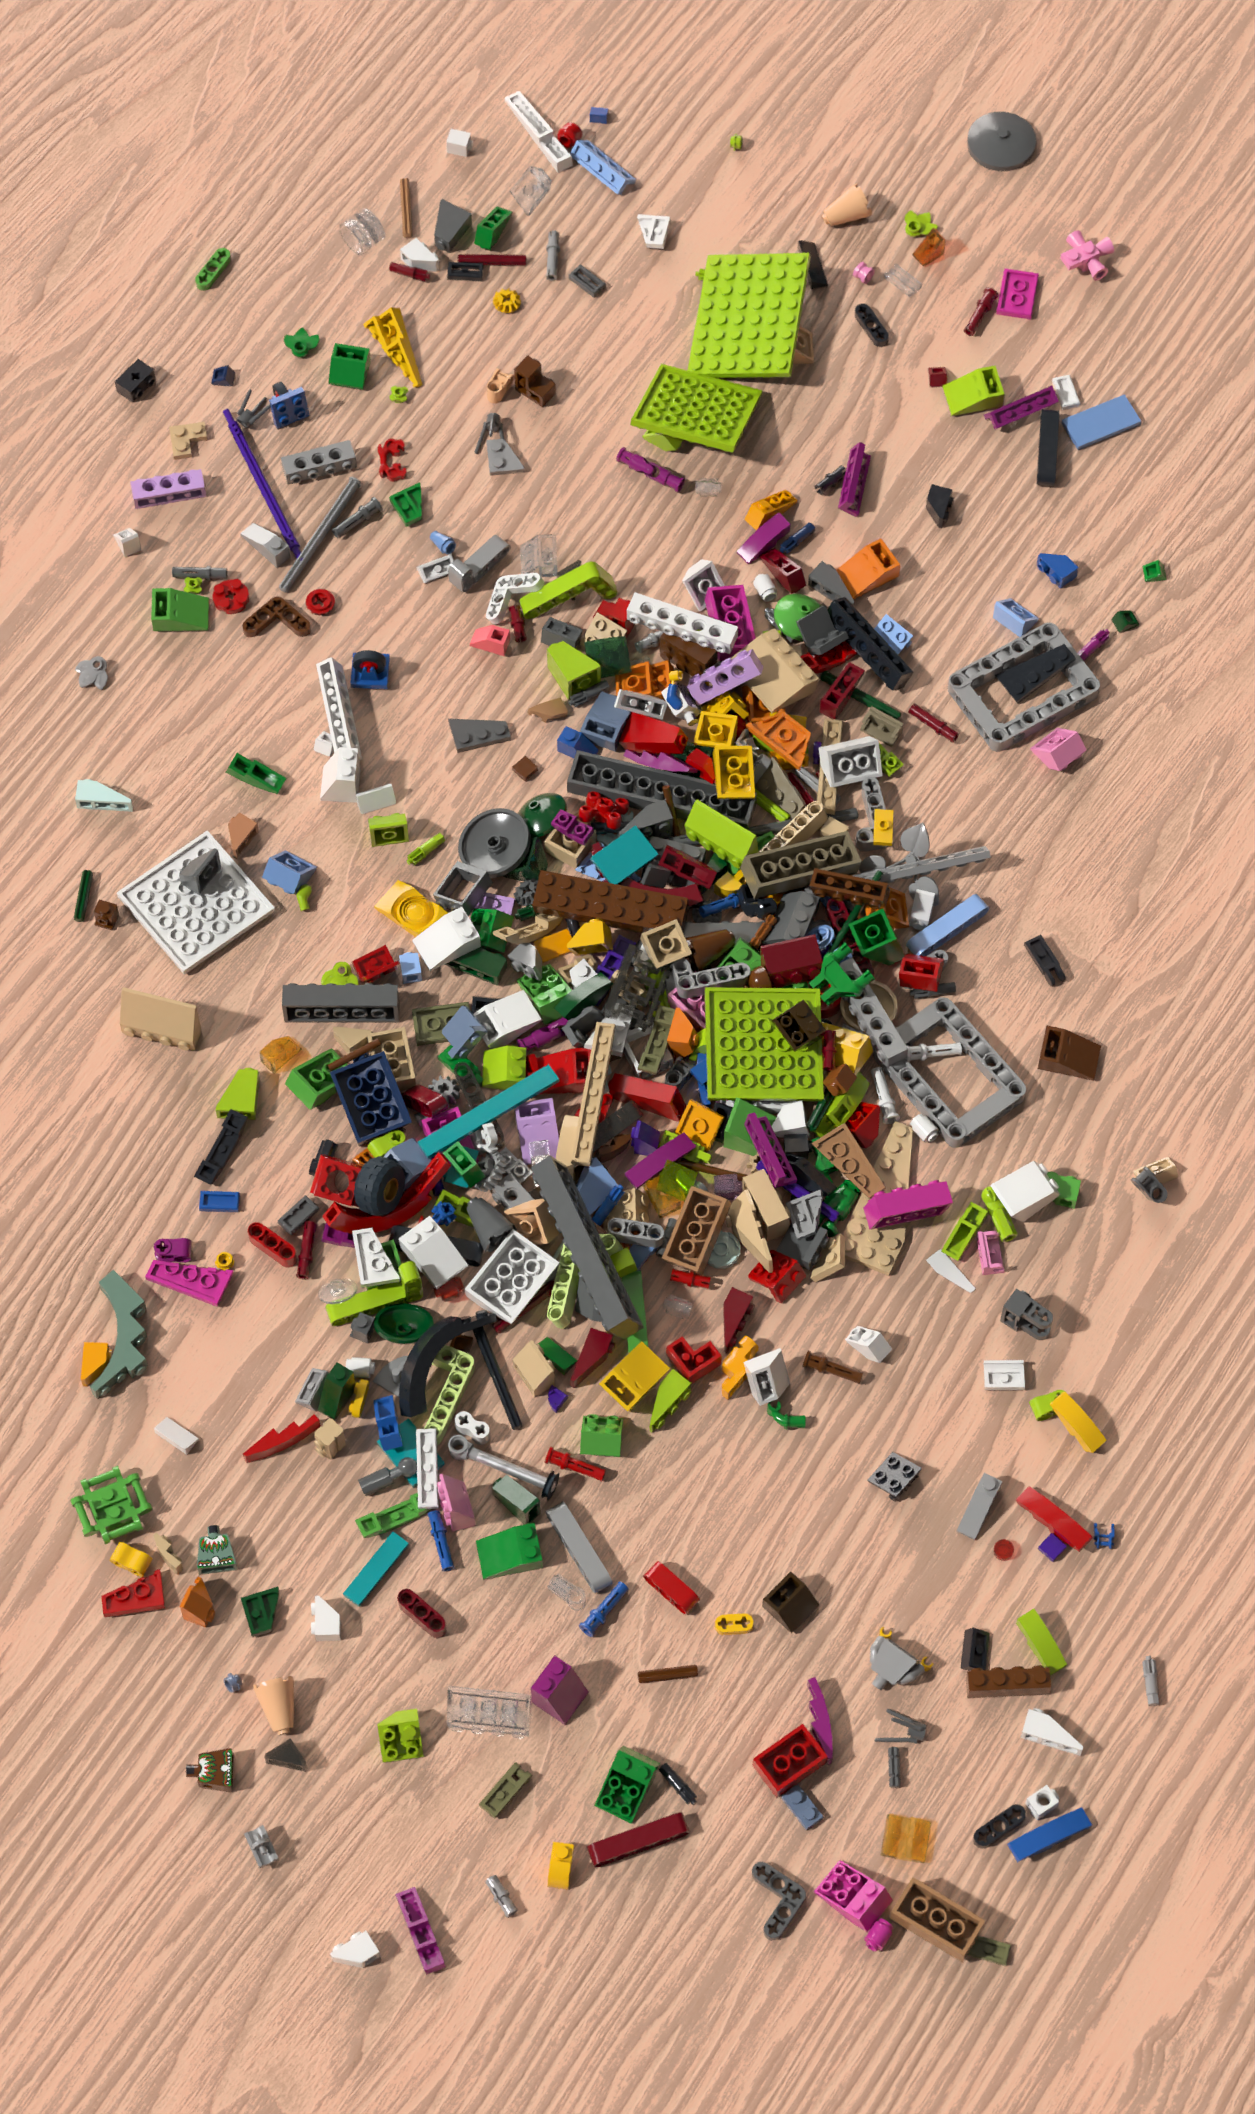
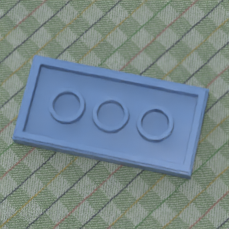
(1101, 422)

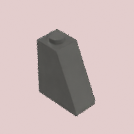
(450, 225)

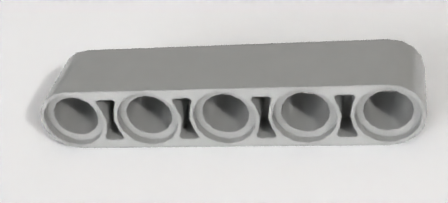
(579, 1547)

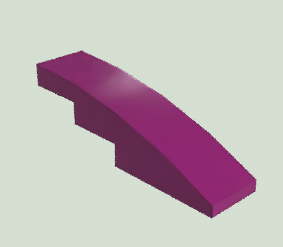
(664, 761)
(654, 1163)
(821, 1726)
(420, 1930)

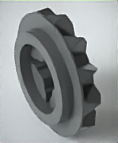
(525, 898)

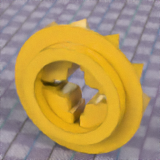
(506, 307)

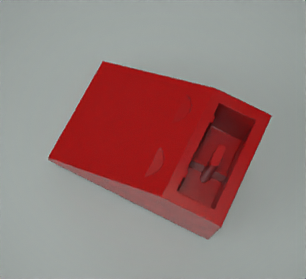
(570, 1068)

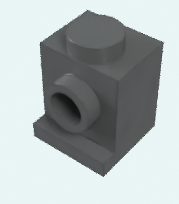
(362, 1327)

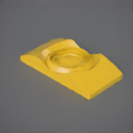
(409, 908)

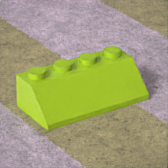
(720, 834)

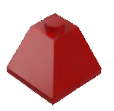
(864, 1124)

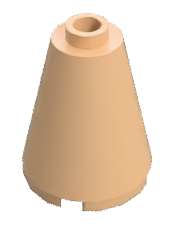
(847, 207)
(277, 1703)

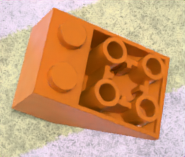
(869, 568)

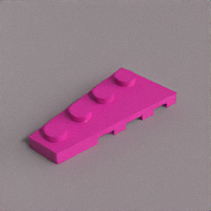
(197, 1282)

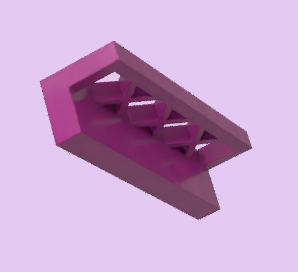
(1022, 407)
(851, 481)
(767, 1153)

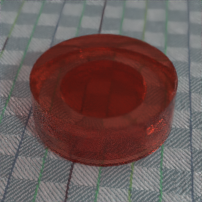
(1003, 1550)

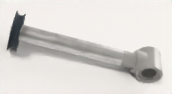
(469, 1452)

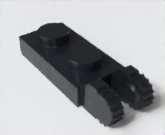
(1044, 959)

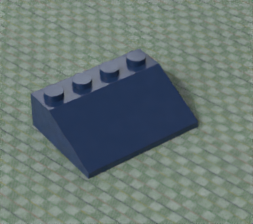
(371, 1098)

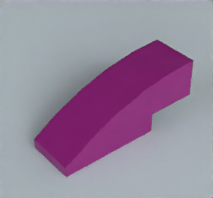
(764, 538)

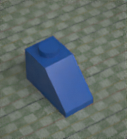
(572, 740)

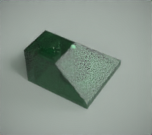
(610, 654)
(532, 863)

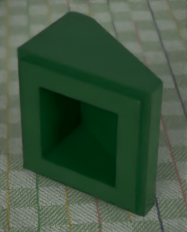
(1124, 620)

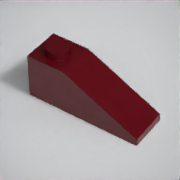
(784, 570)
(841, 691)
(594, 1353)

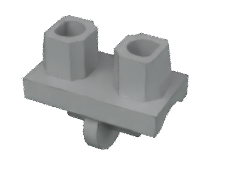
(261, 1846)

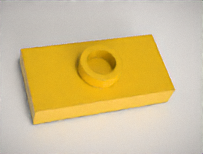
(883, 827)

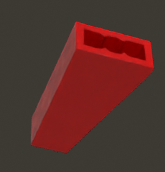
(652, 735)
(648, 1095)

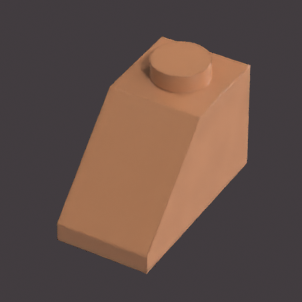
(242, 832)

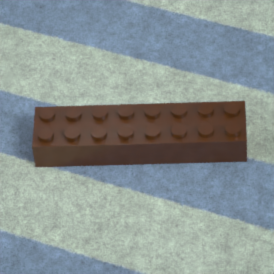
(611, 903)

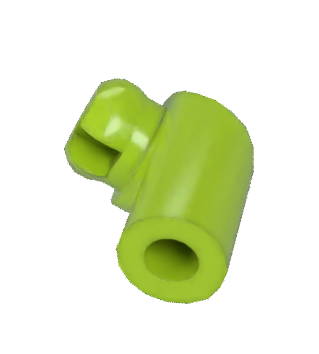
(302, 896)

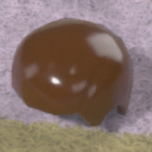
(759, 978)

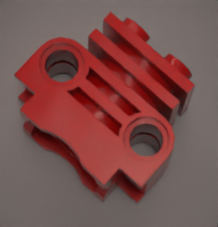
(324, 1180)

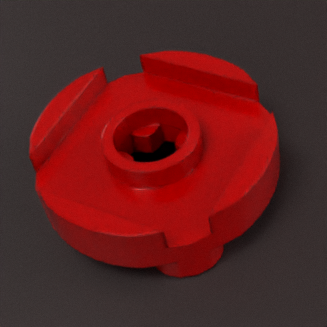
(226, 588)

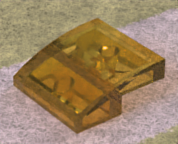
(905, 1838)

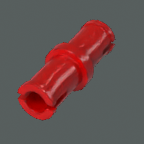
(690, 1279)

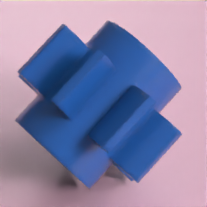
(443, 1213)

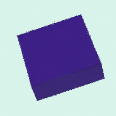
(1052, 1547)

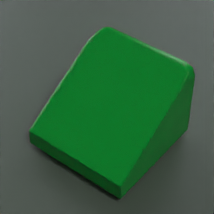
(1154, 571)

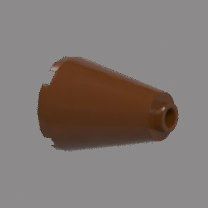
(708, 948)

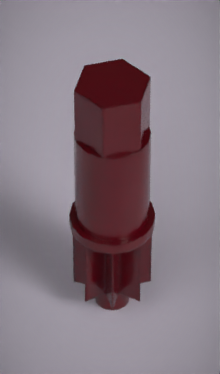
(413, 272)

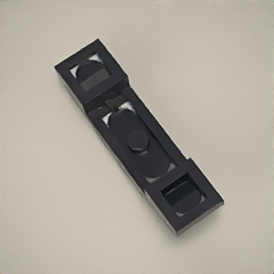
(222, 1148)

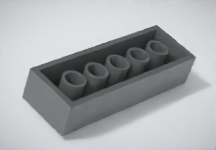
(341, 1003)

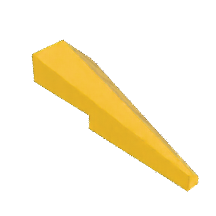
(393, 336)

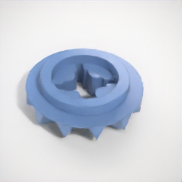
(825, 932)

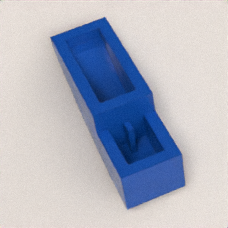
(387, 1423)

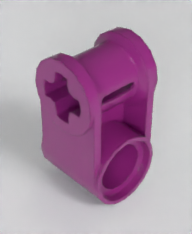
(175, 1250)

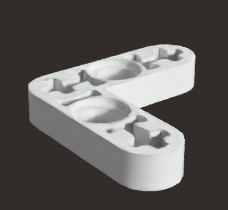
(505, 588)

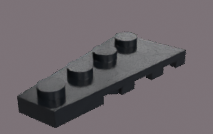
(1030, 675)

